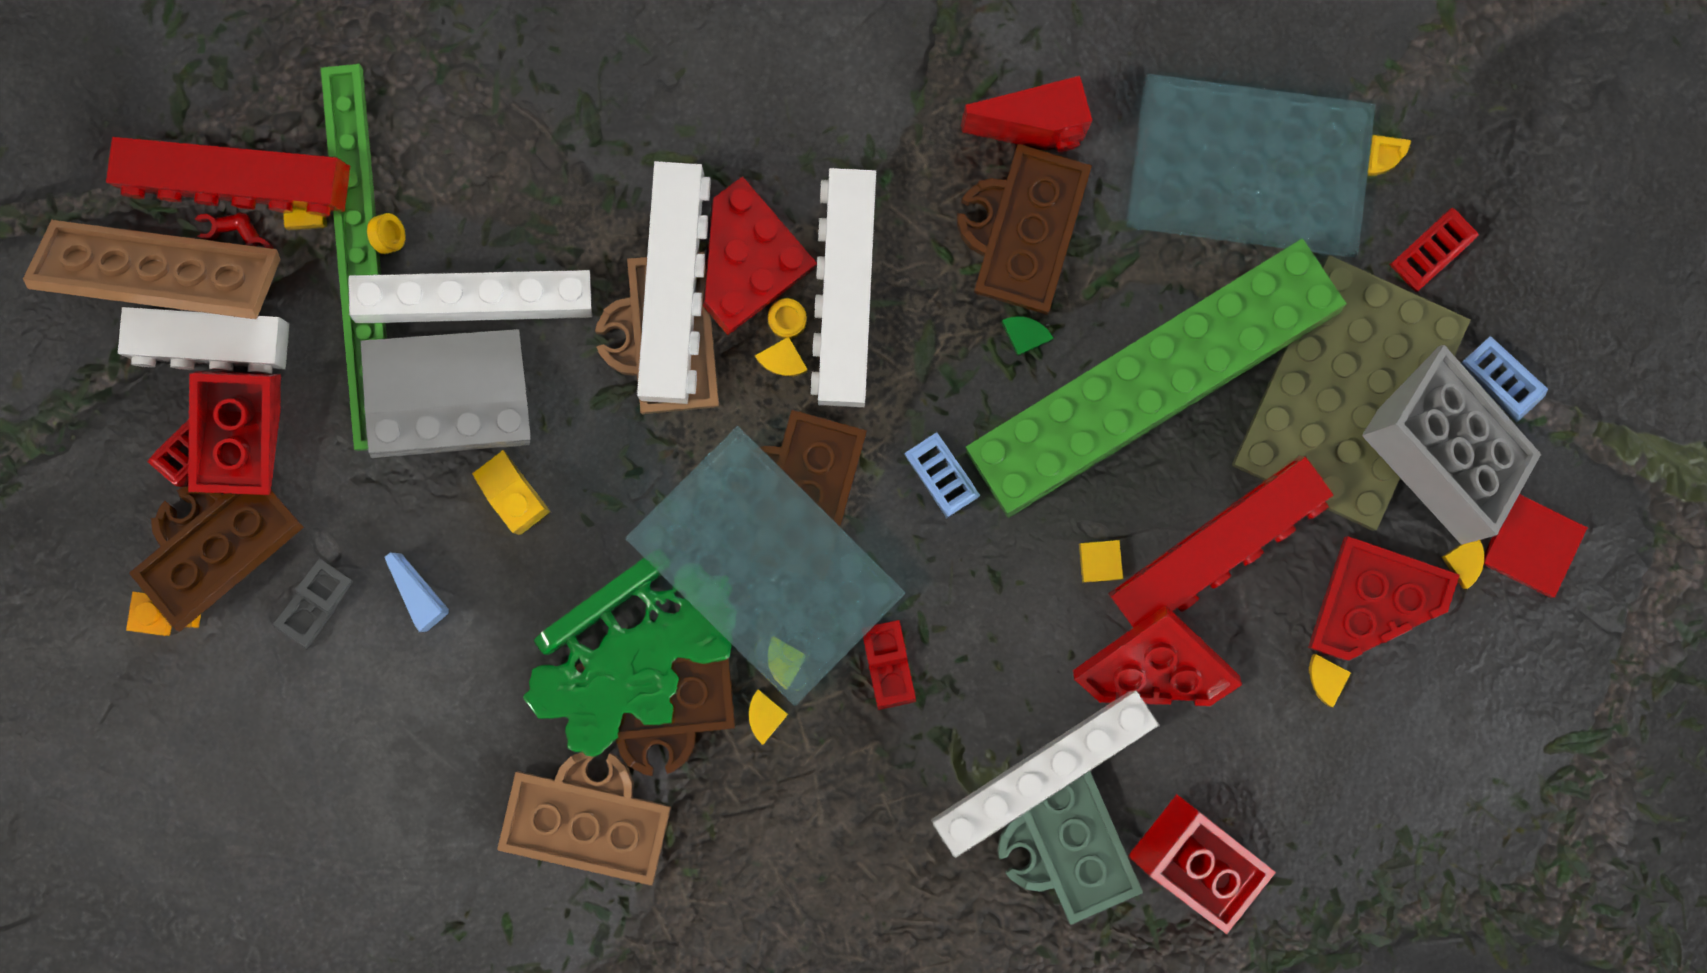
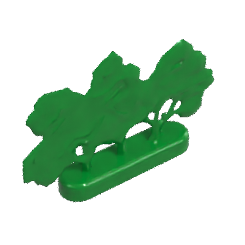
(629, 667)

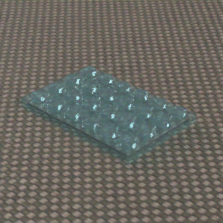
(1250, 165)
(765, 565)

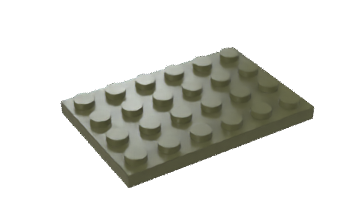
(1337, 382)

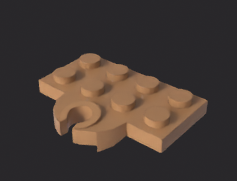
(628, 316)
(586, 821)

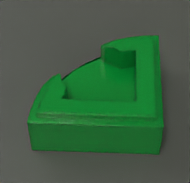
(1025, 334)

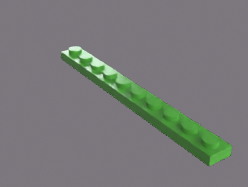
(349, 142)

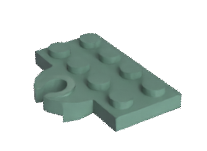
(1072, 851)

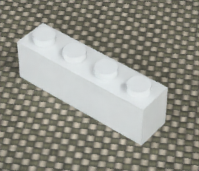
(203, 339)

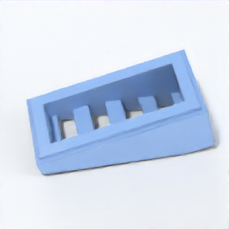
(1494, 388)
(957, 503)
(421, 601)

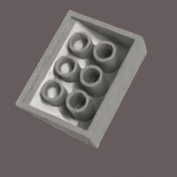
(444, 393)
(1453, 447)

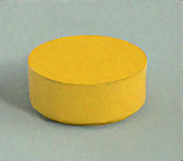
(386, 233)
(787, 318)

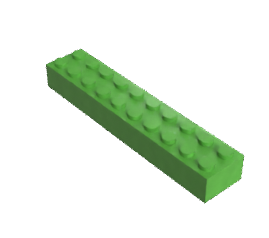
(1155, 378)

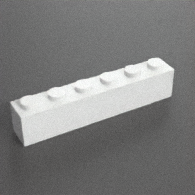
(672, 282)
(846, 287)
(470, 296)
(1044, 772)

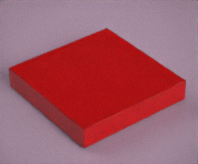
(1535, 546)

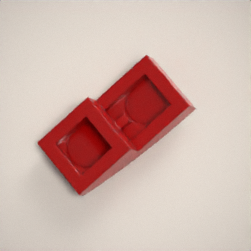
(889, 665)

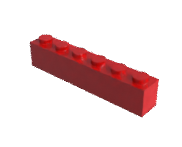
(228, 175)
(1224, 542)

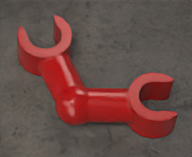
(239, 222)

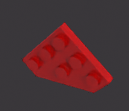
(748, 257)
(1377, 598)
(1161, 663)

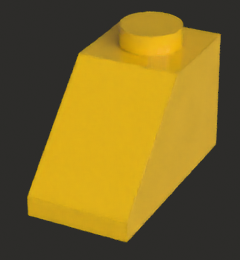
(510, 493)

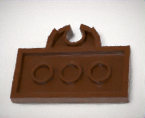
(1025, 227)
(820, 459)
(210, 549)
(699, 705)

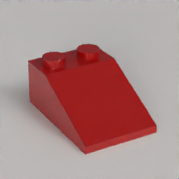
(1033, 117)
(233, 431)
(1201, 864)

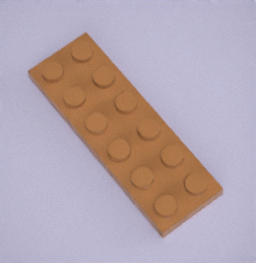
(152, 269)

